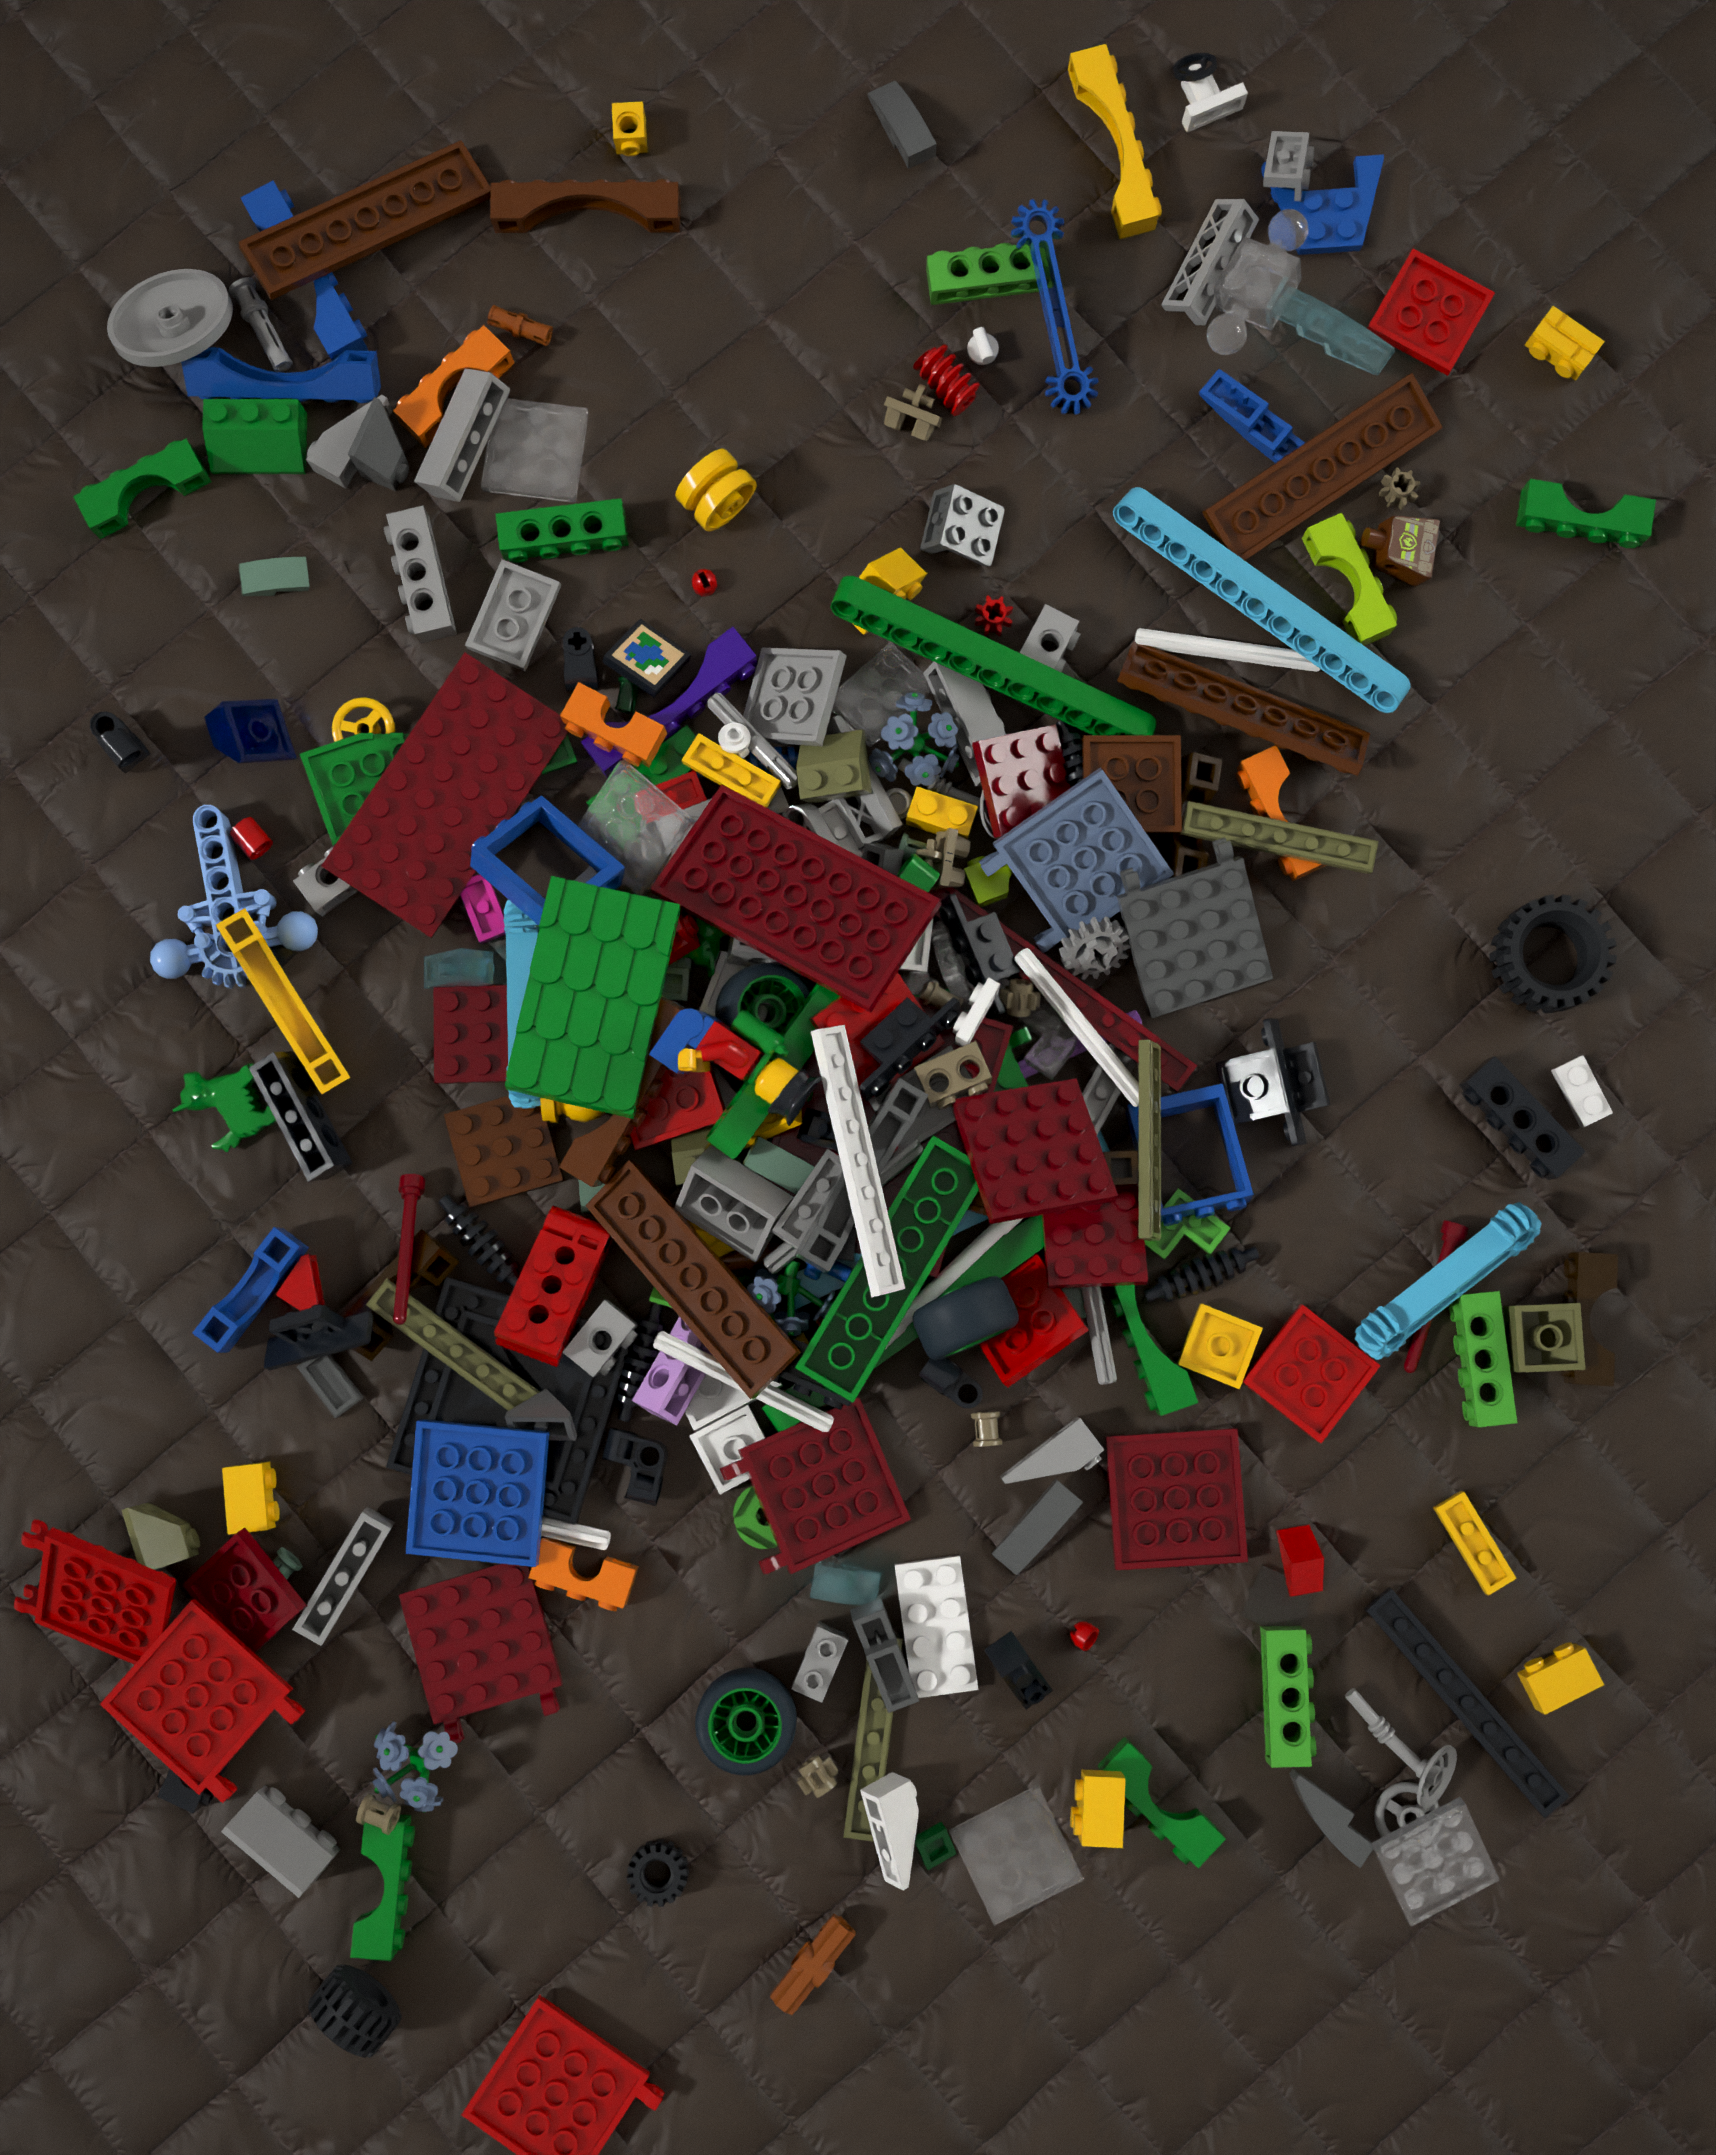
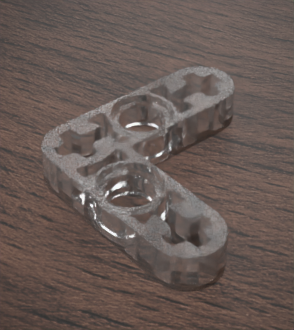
(950, 964)

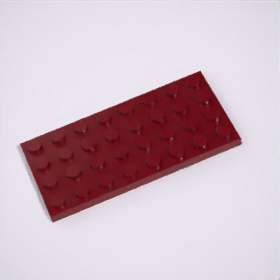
(443, 790)
(796, 897)

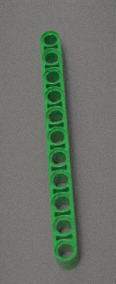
(986, 661)
(749, 1110)
(997, 1261)

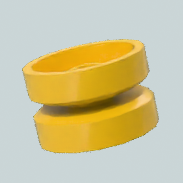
(715, 489)

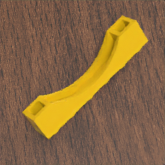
(1096, 85)
(282, 1001)

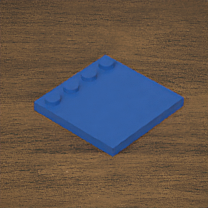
(477, 1492)

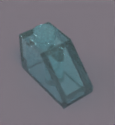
(458, 968)
(844, 1584)

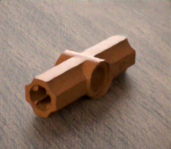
(812, 1964)

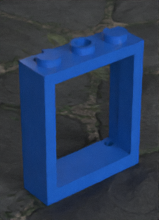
(510, 884)
(1191, 1101)

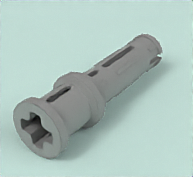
(255, 312)

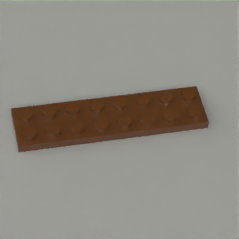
(365, 219)
(1323, 468)
(1245, 708)
(693, 1279)

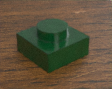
(934, 1845)

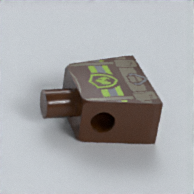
(1404, 547)

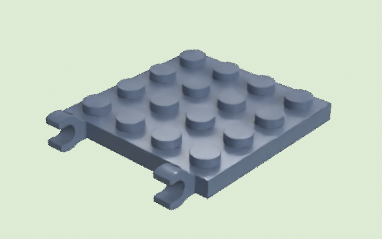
(1074, 856)

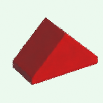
(303, 1284)
(1301, 1560)

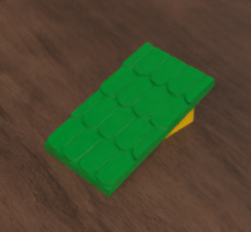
(592, 997)

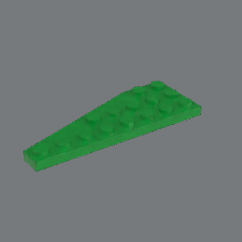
(350, 768)

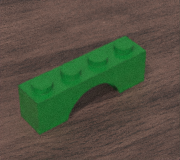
(108, 502)
(1546, 508)
(1189, 1831)
(378, 1931)

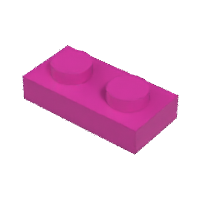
(483, 909)

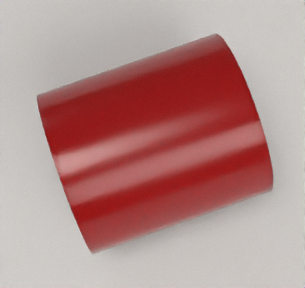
(251, 838)

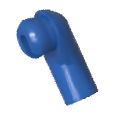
(839, 1271)

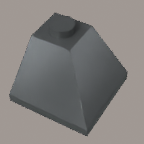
(378, 449)

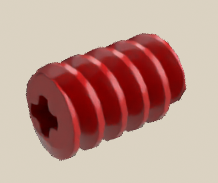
(946, 379)

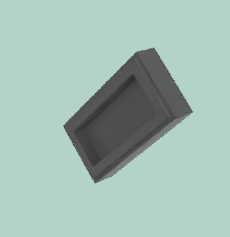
(331, 1384)

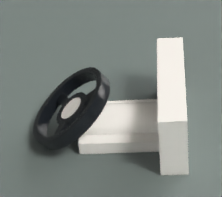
(1203, 94)

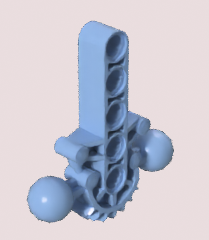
(174, 958)

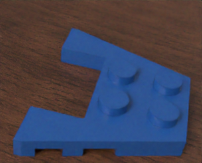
(1335, 216)

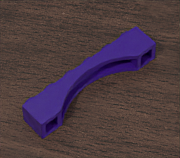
(724, 663)

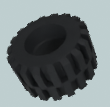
(354, 2011)

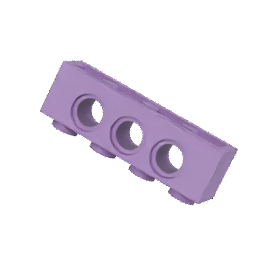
(671, 1382)

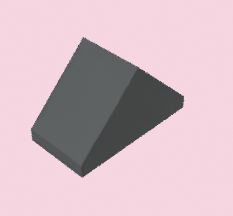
(543, 1413)

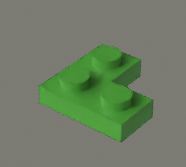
(1203, 1232)

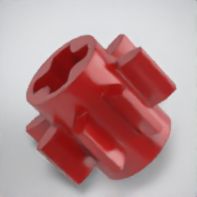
(987, 610)

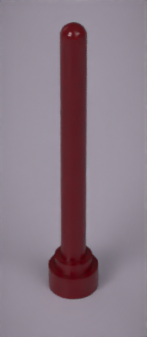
(411, 1188)
(1452, 1236)

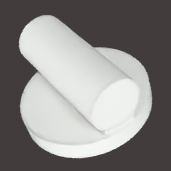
(982, 347)
(735, 739)

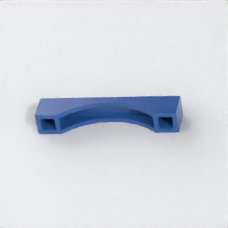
(332, 321)
(218, 374)

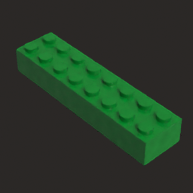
(921, 1226)

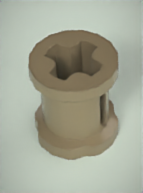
(986, 1428)
(378, 1814)

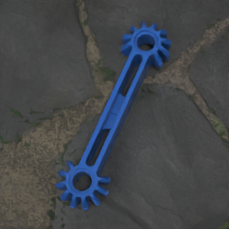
(1054, 305)

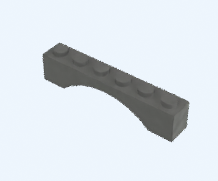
(835, 1217)

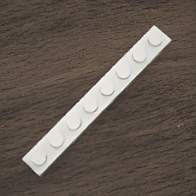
(857, 1160)

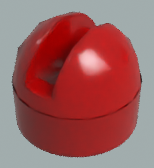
(698, 585)
(1085, 1635)

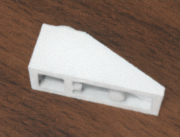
(893, 1824)

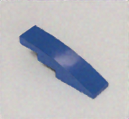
(1250, 416)

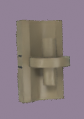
(898, 410)
(940, 856)

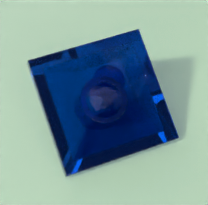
(250, 731)

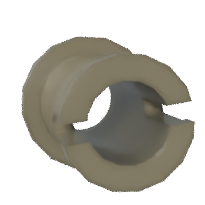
(935, 995)

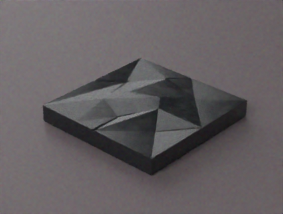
(446, 1396)

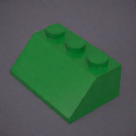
(255, 436)

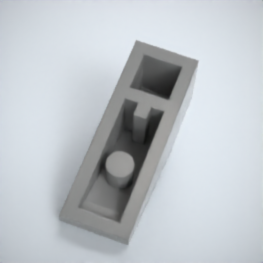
(330, 453)
(1061, 1453)

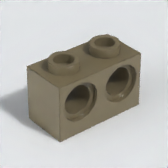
(949, 1067)

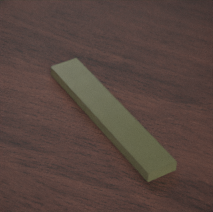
(1280, 837)
(1149, 1140)
(454, 1349)
(869, 1754)

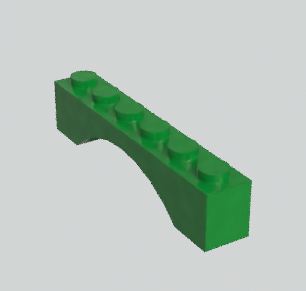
(1166, 1382)

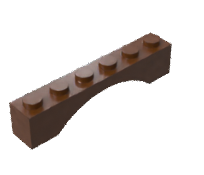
(525, 204)
(594, 1153)

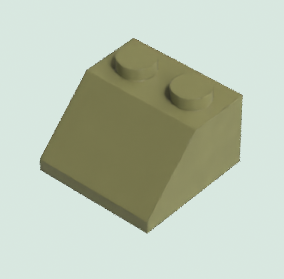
(835, 768)
(1544, 1337)

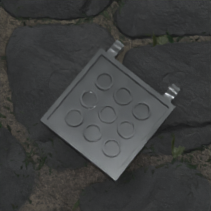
(1194, 933)

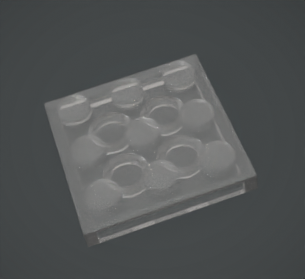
(536, 450)
(636, 825)
(1016, 1855)
(1435, 1861)

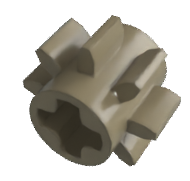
(1403, 481)
(1020, 997)
(817, 1776)

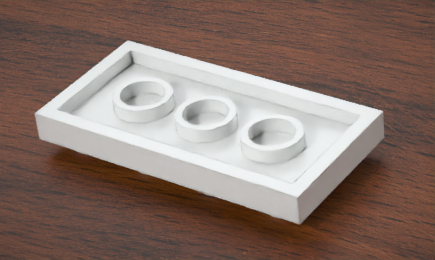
(936, 1626)

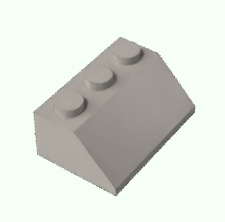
(732, 1202)
(282, 1840)

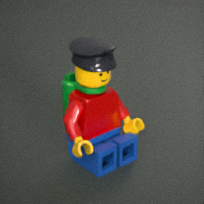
(741, 1049)

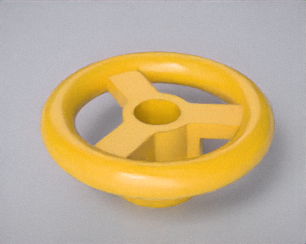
(371, 720)

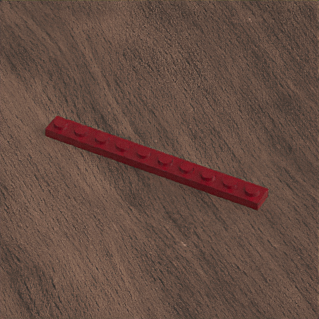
(1105, 1017)

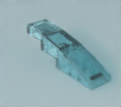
(1336, 333)

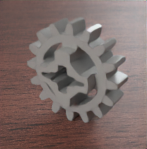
(1094, 948)

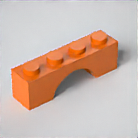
(423, 408)
(1262, 778)

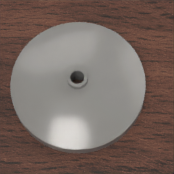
(170, 317)

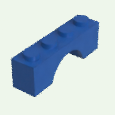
(267, 1271)

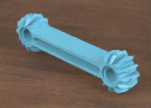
(520, 946)
(1503, 1237)

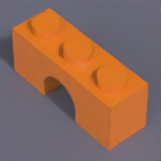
(636, 741)
(556, 1569)

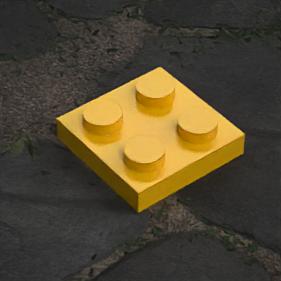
(1219, 1346)

